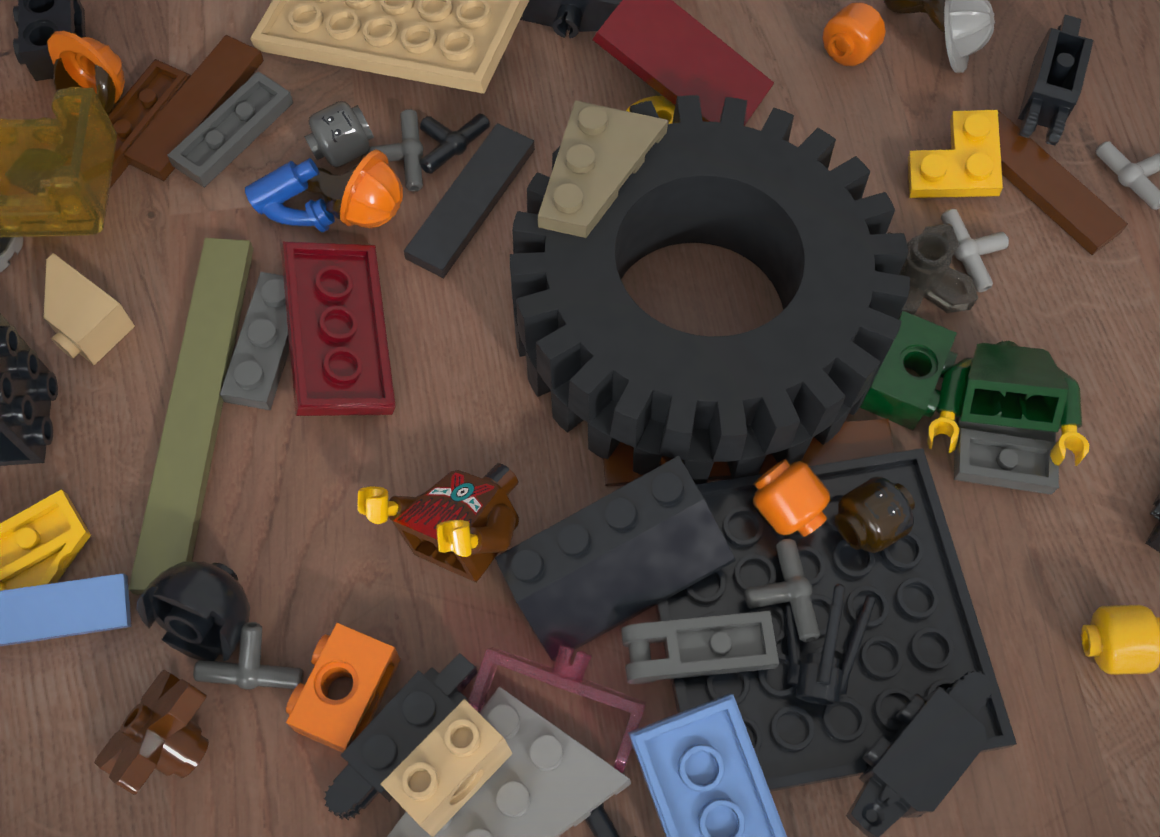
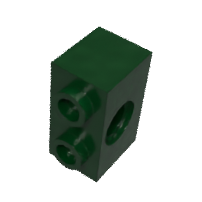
(897, 393)

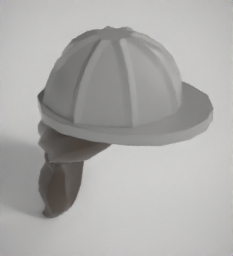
(965, 24)

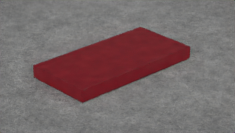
(680, 56)
(336, 330)

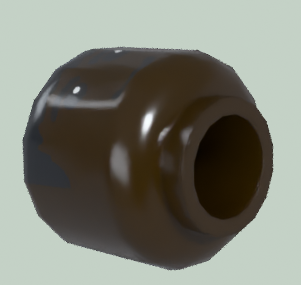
(875, 514)

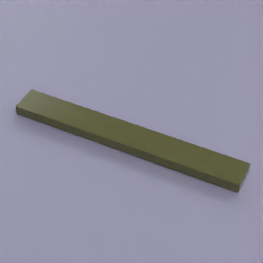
(193, 412)

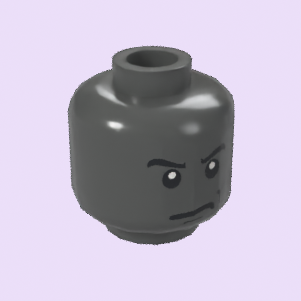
(339, 134)

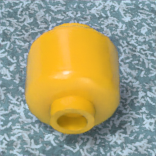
(1123, 639)

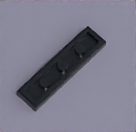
(469, 200)

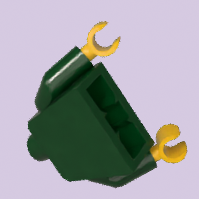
(1012, 389)

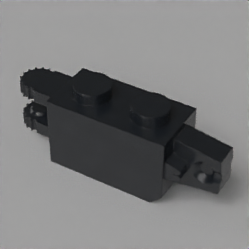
(395, 734)

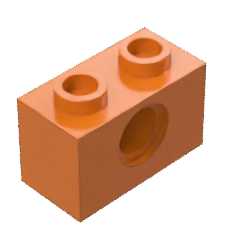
(336, 656)

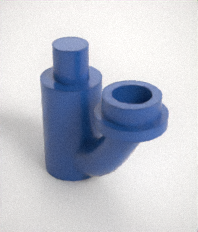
(282, 184)

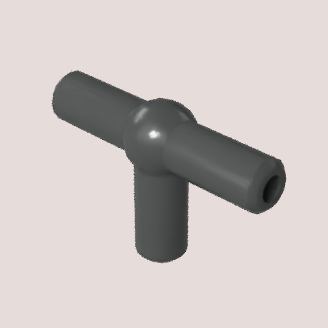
(409, 150)
(794, 589)
(248, 672)

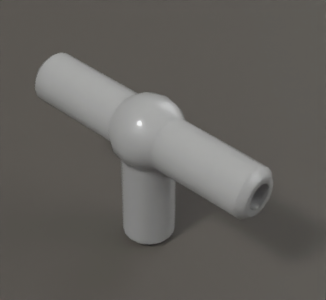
(1133, 174)
(971, 249)

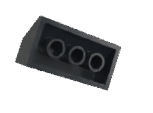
(615, 558)

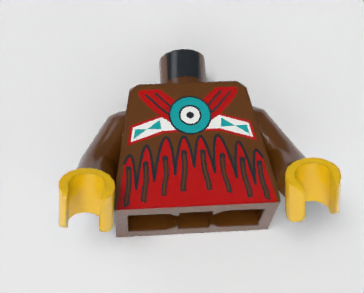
(455, 522)

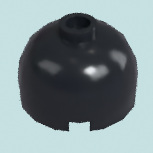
(198, 608)

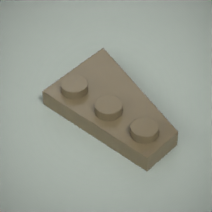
(593, 164)

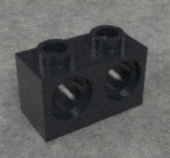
(36, 24)

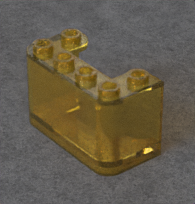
(57, 169)

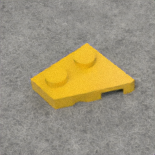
(40, 542)

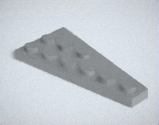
(538, 789)

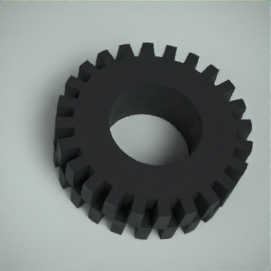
(714, 393)

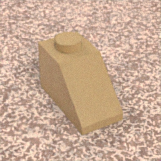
(81, 313)

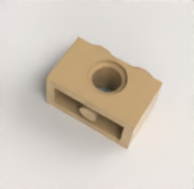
(447, 768)

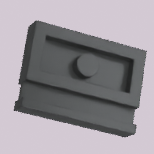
(1006, 457)

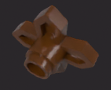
(156, 735)

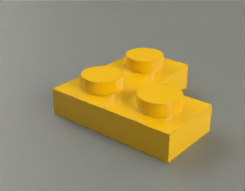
(968, 168)

